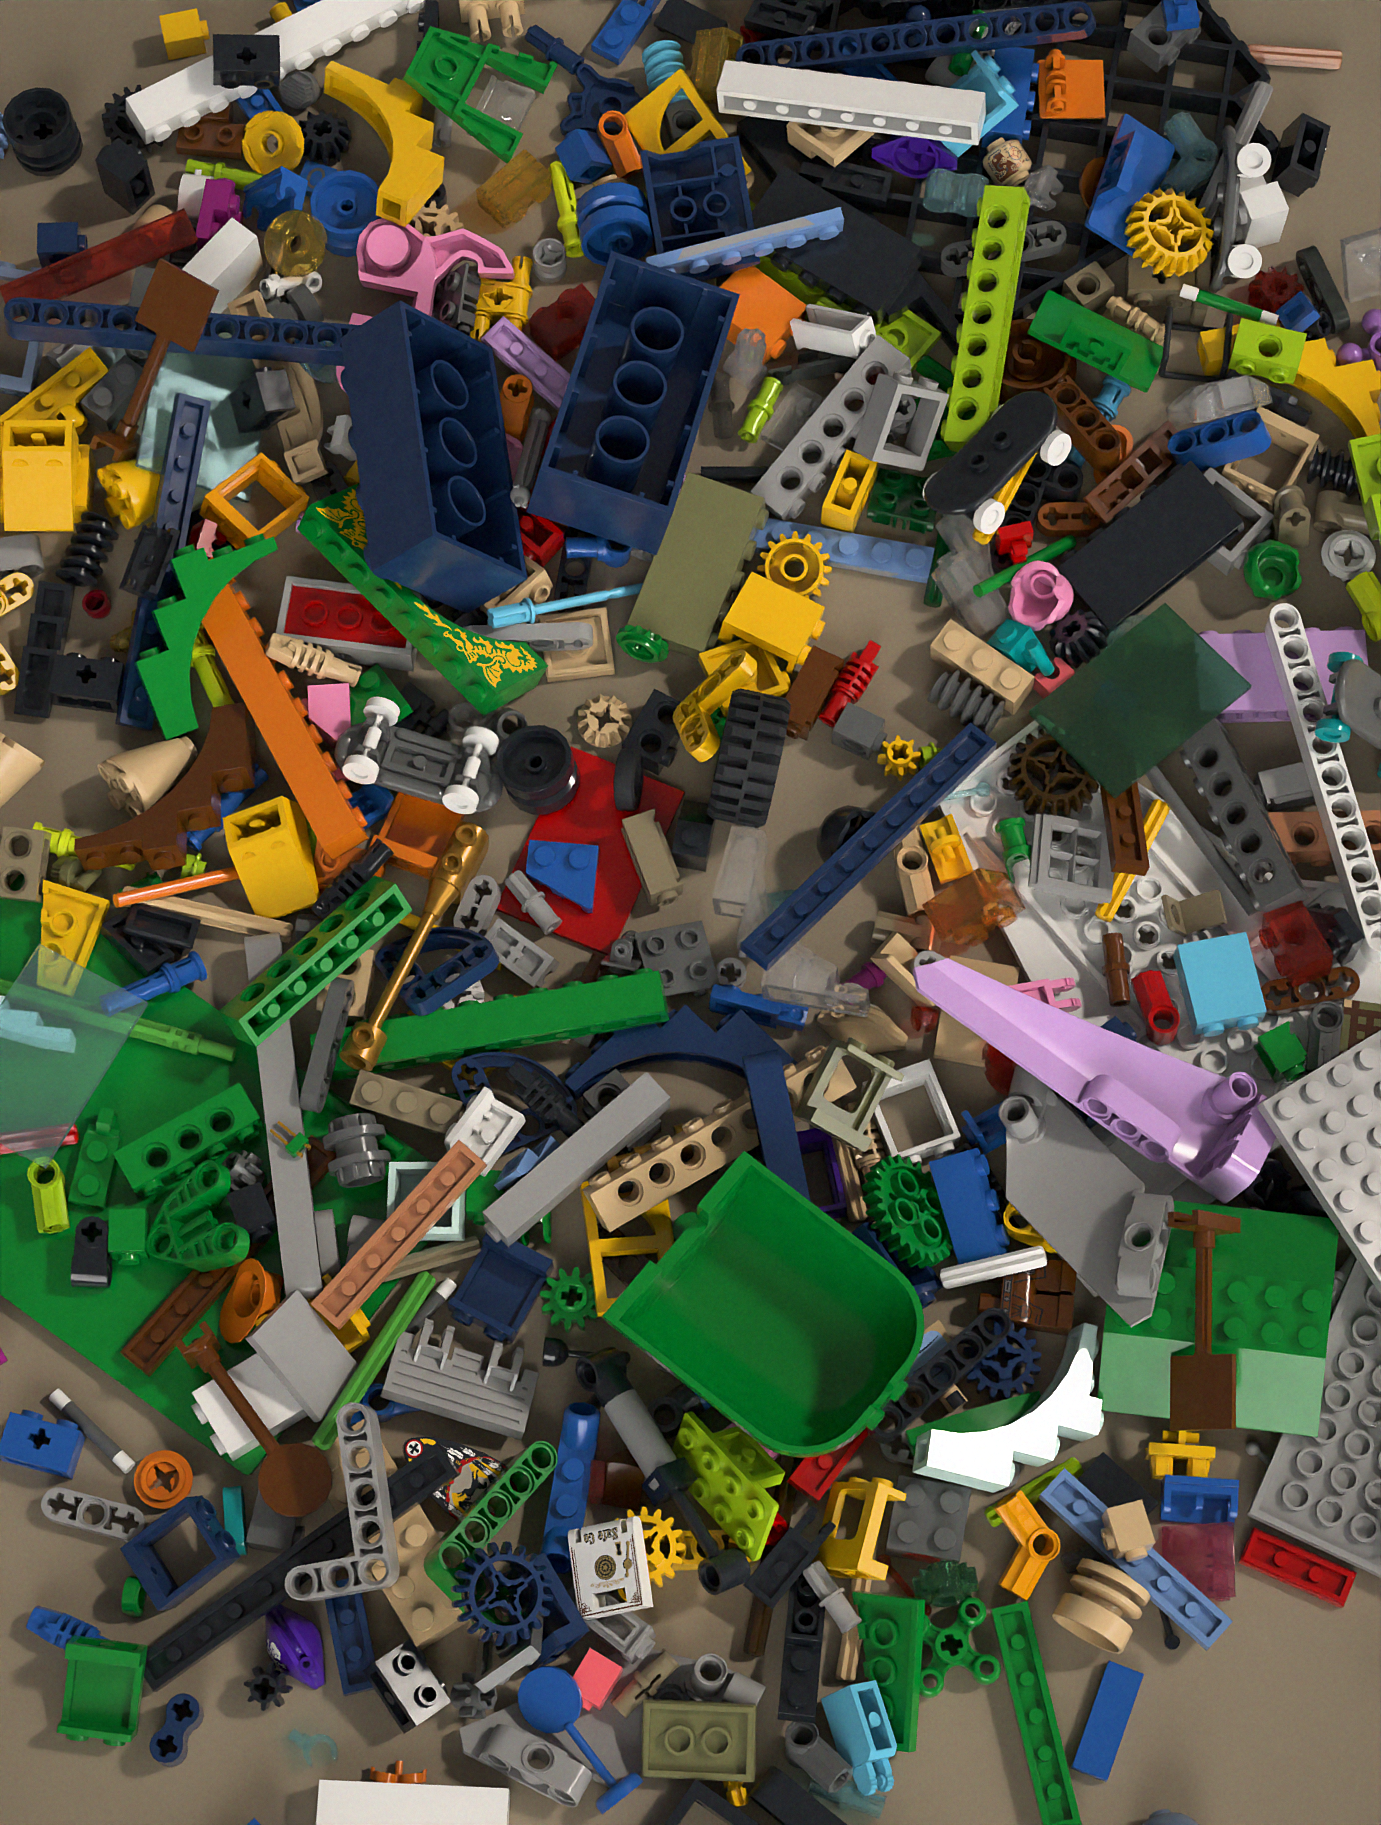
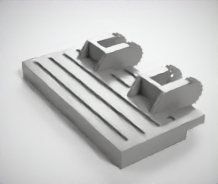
(458, 1385)

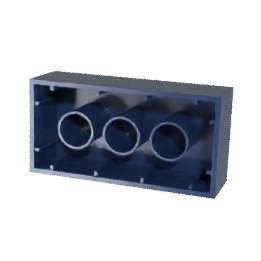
(633, 403)
(431, 459)

